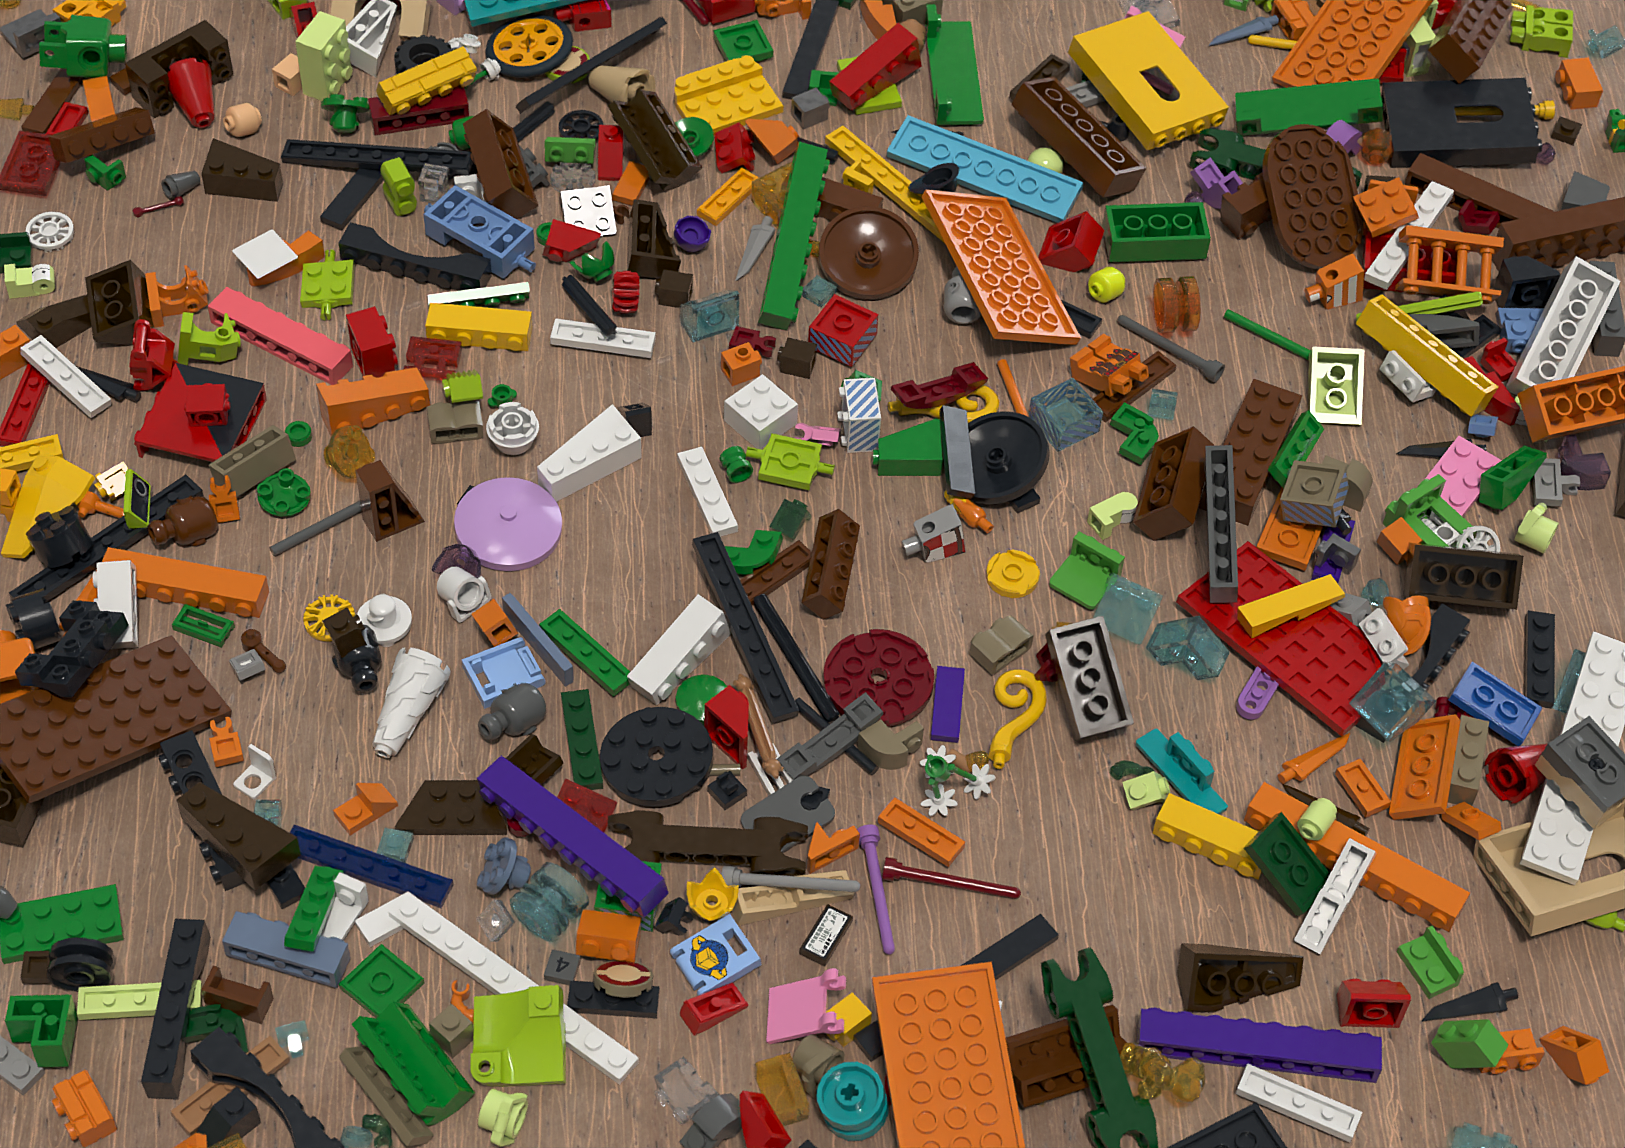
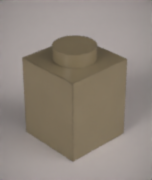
(452, 1030)

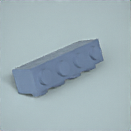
(262, 944)

